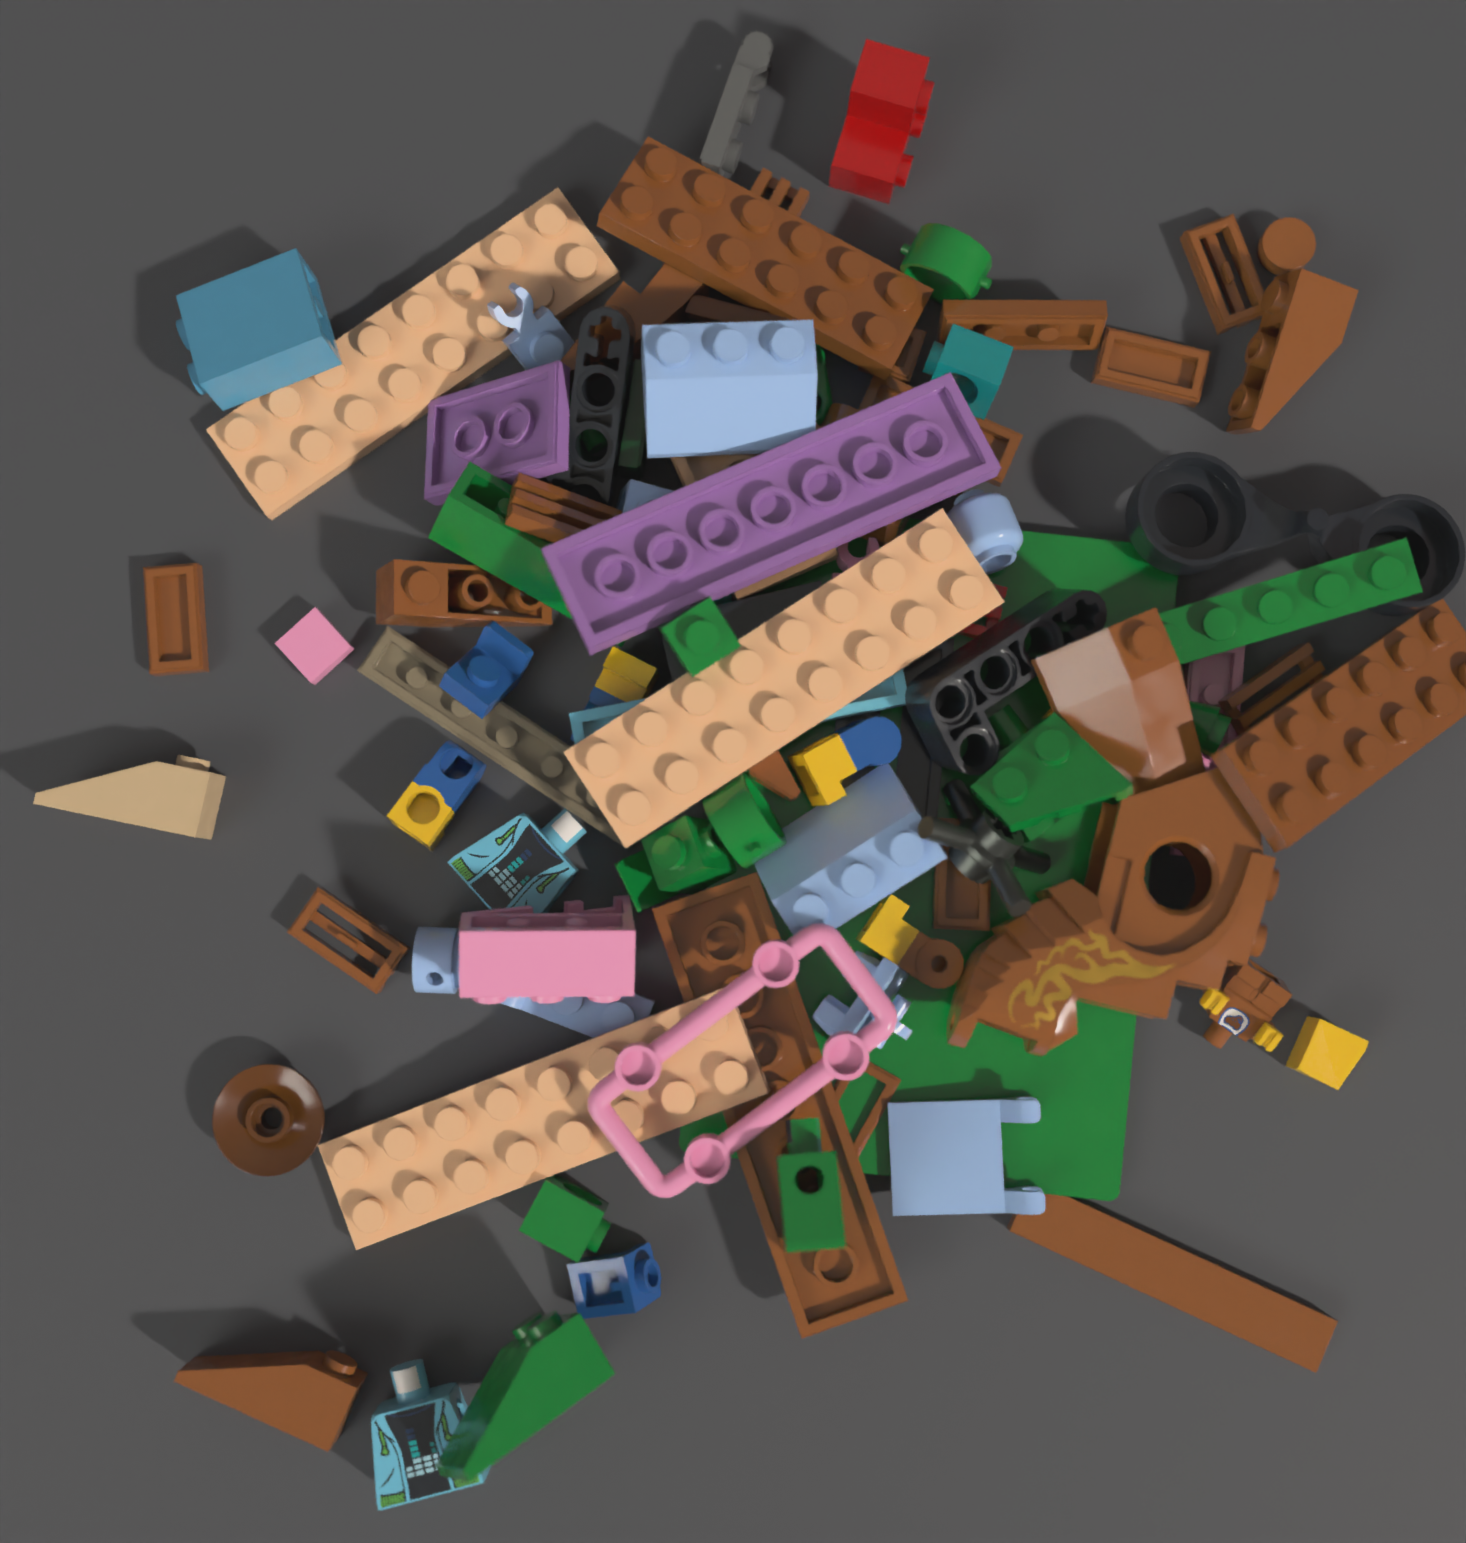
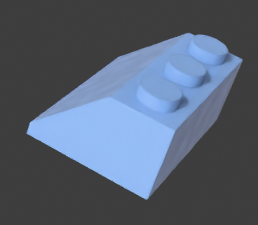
(727, 386)
(848, 854)

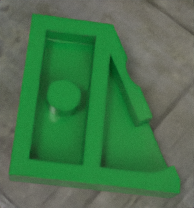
(1048, 777)

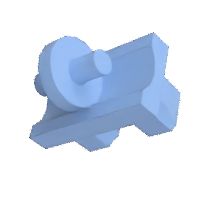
(836, 1016)

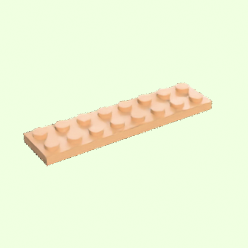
(410, 354)
(784, 678)
(530, 1124)

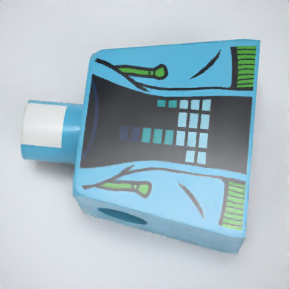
(521, 862)
(412, 1435)

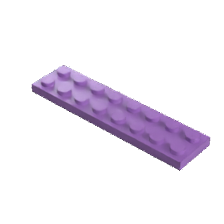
(770, 512)

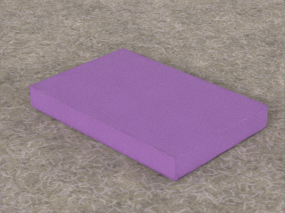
(500, 427)

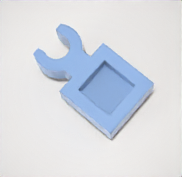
(536, 336)

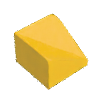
(1326, 1052)

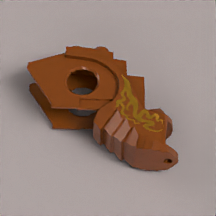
(1110, 936)

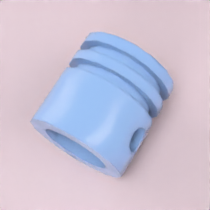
(436, 960)

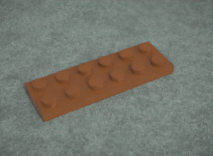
(764, 256)
(1350, 727)

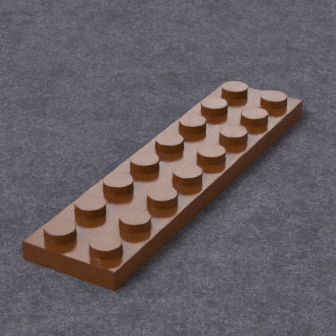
(709, 946)

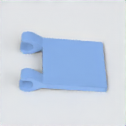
(951, 1157)

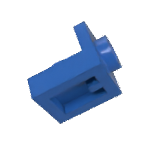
(487, 670)
(615, 1282)

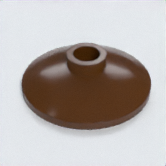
(242, 1127)

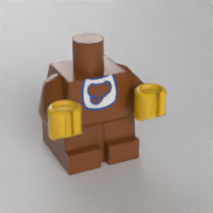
(1245, 1006)

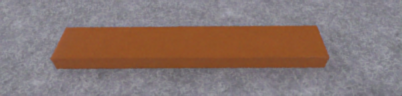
(1179, 1279)

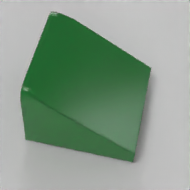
(640, 882)

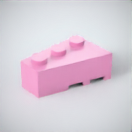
(548, 953)

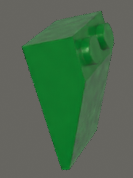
(527, 1387)

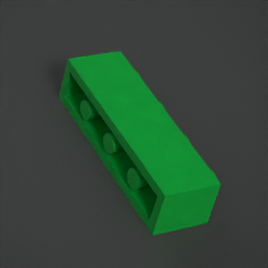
(476, 530)

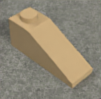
(151, 795)

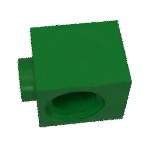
(566, 1218)

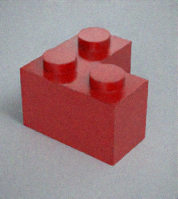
(883, 111)

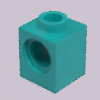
(974, 363)

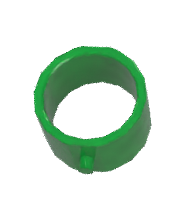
(947, 262)
(744, 820)

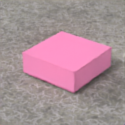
(314, 646)

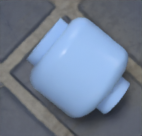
(987, 528)

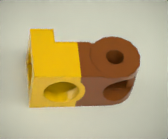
(924, 958)

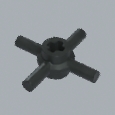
(984, 847)

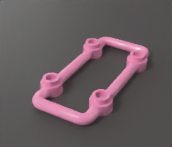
(709, 1154)

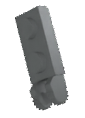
(737, 103)

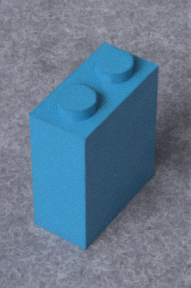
(256, 330)

